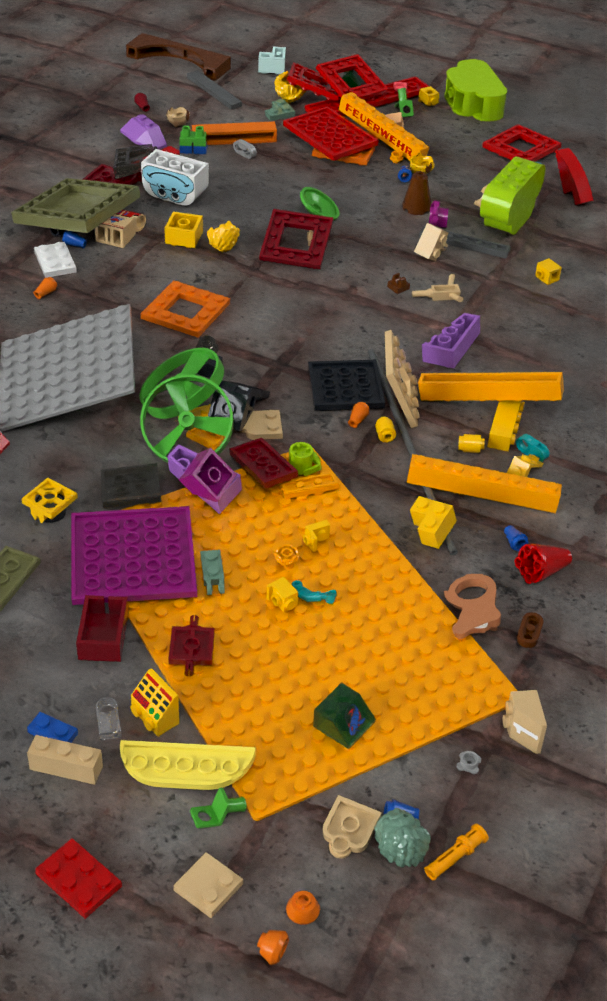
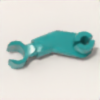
(316, 596)

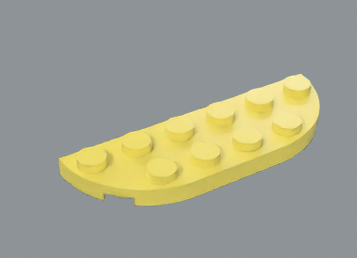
(186, 764)

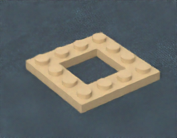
(395, 370)

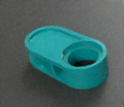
(534, 447)

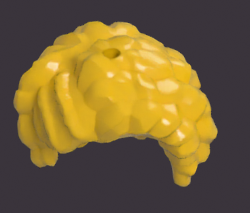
(287, 91)
(223, 237)

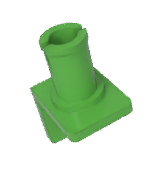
(404, 102)
(218, 809)

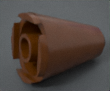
(417, 197)

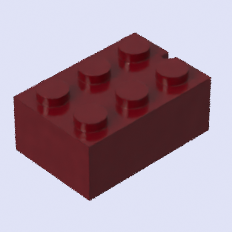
(102, 633)

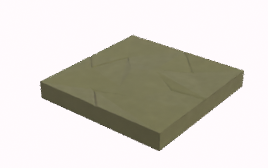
(76, 205)

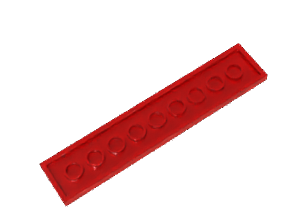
(414, 84)

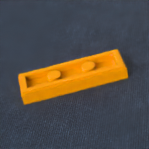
(309, 485)

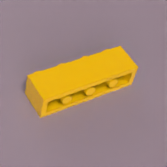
(505, 424)

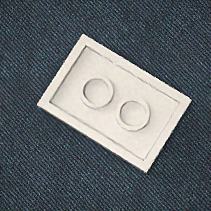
(55, 259)

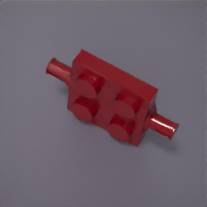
(191, 645)

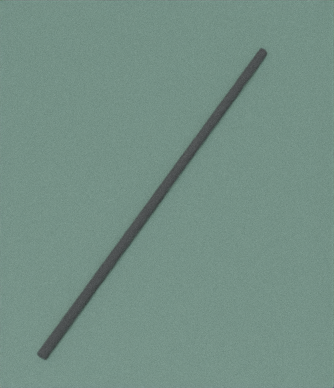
(405, 435)

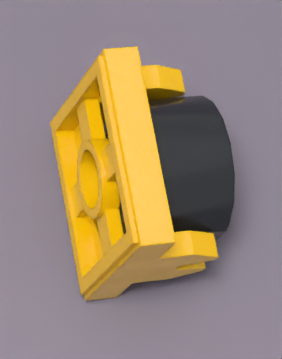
(51, 502)

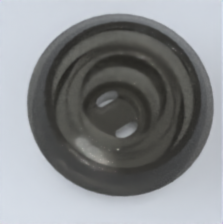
(208, 342)

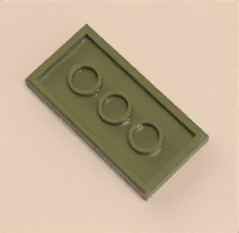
(14, 571)

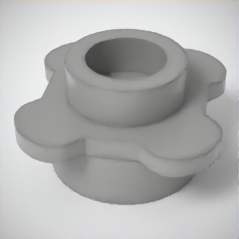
(469, 757)

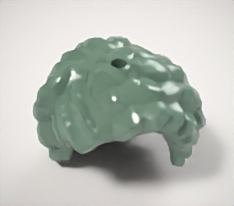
(402, 838)

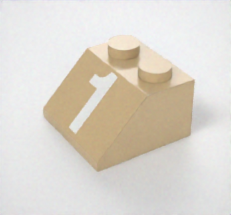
(525, 719)

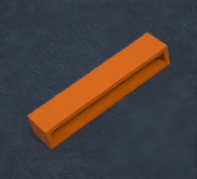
(230, 132)

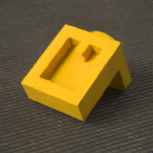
(316, 532)

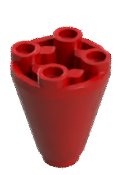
(541, 561)

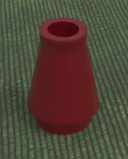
(142, 101)

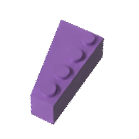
(453, 341)
(179, 461)

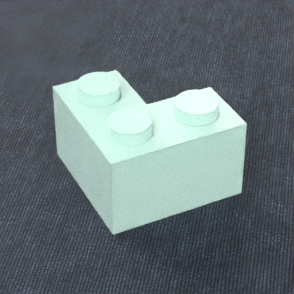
(272, 61)

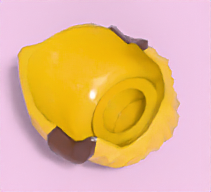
(421, 163)

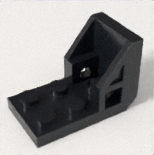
(242, 401)

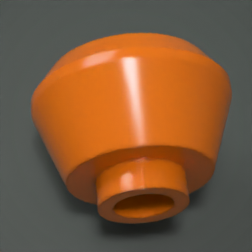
(303, 908)
(273, 945)

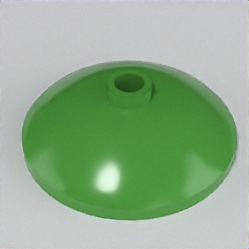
(318, 203)

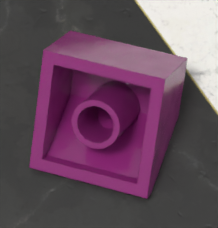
(208, 476)

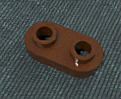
(530, 630)

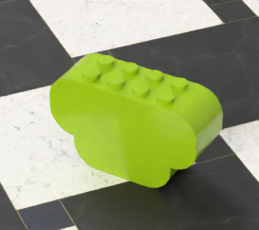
(475, 91)
(512, 195)

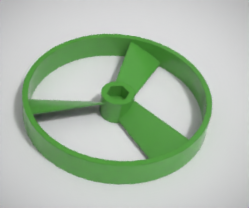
(194, 360)
(187, 421)

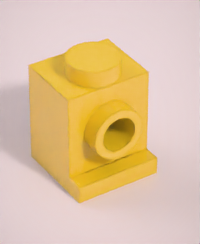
(430, 98)
(282, 594)

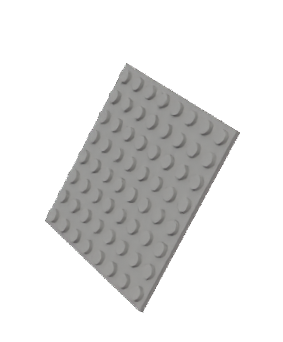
(66, 367)

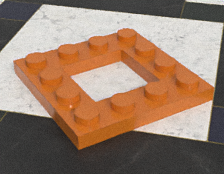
(158, 312)

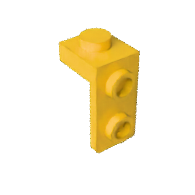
(522, 464)

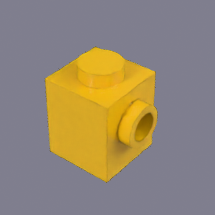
(548, 271)

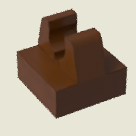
(398, 284)

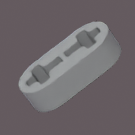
(245, 149)

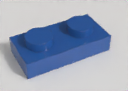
(52, 728)

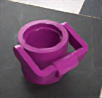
(438, 215)

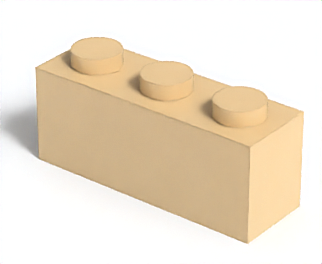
(65, 759)

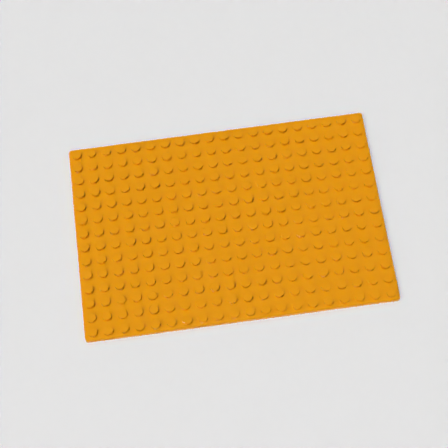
(274, 667)

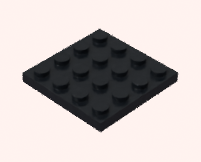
(345, 383)

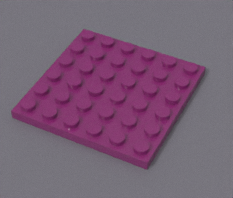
(132, 554)

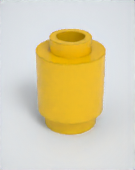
(385, 429)
(471, 443)

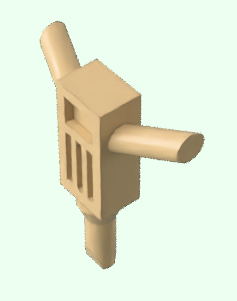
(441, 292)

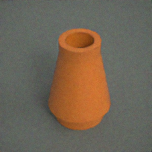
(46, 287)
(358, 414)

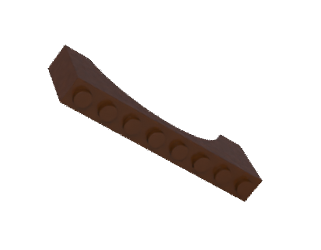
(212, 63)

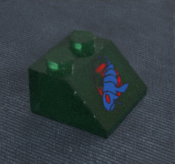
(343, 716)

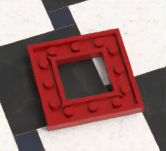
(330, 71)
(295, 78)
(499, 144)

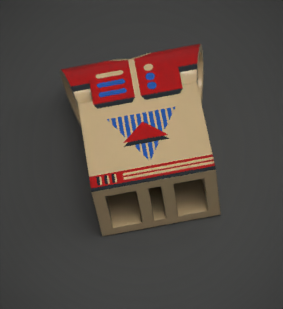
(120, 228)

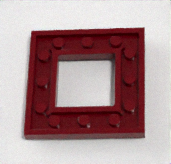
(314, 256)

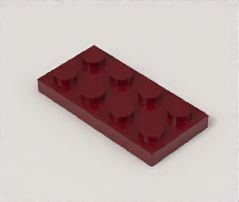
(263, 463)

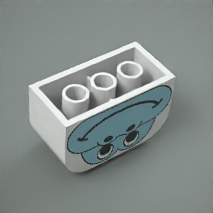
(174, 177)

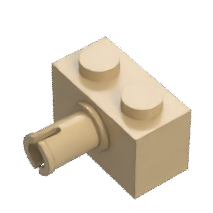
(432, 242)

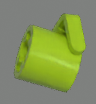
(302, 458)

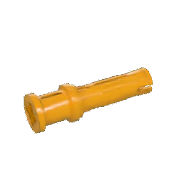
(464, 846)

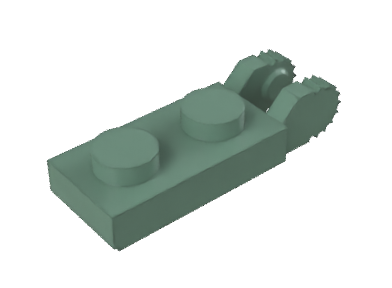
(212, 570)

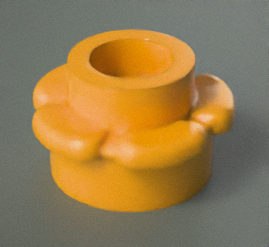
(396, 156)

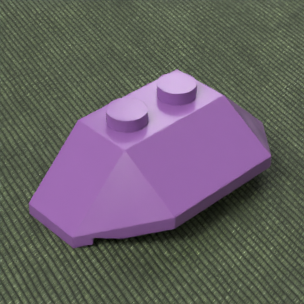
(144, 131)

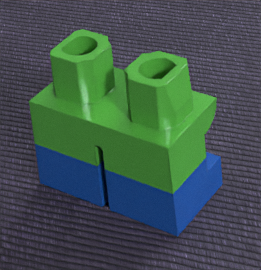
(193, 141)

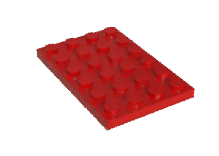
(330, 133)

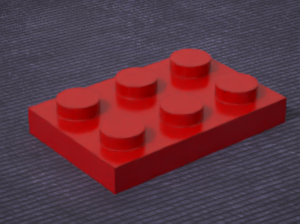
(78, 878)

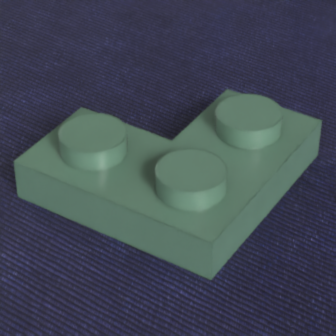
(279, 110)

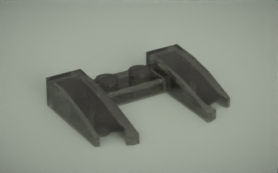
(128, 159)

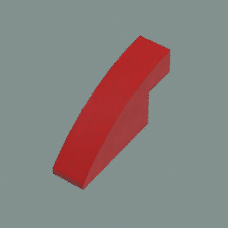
(573, 176)

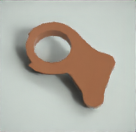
(477, 614)

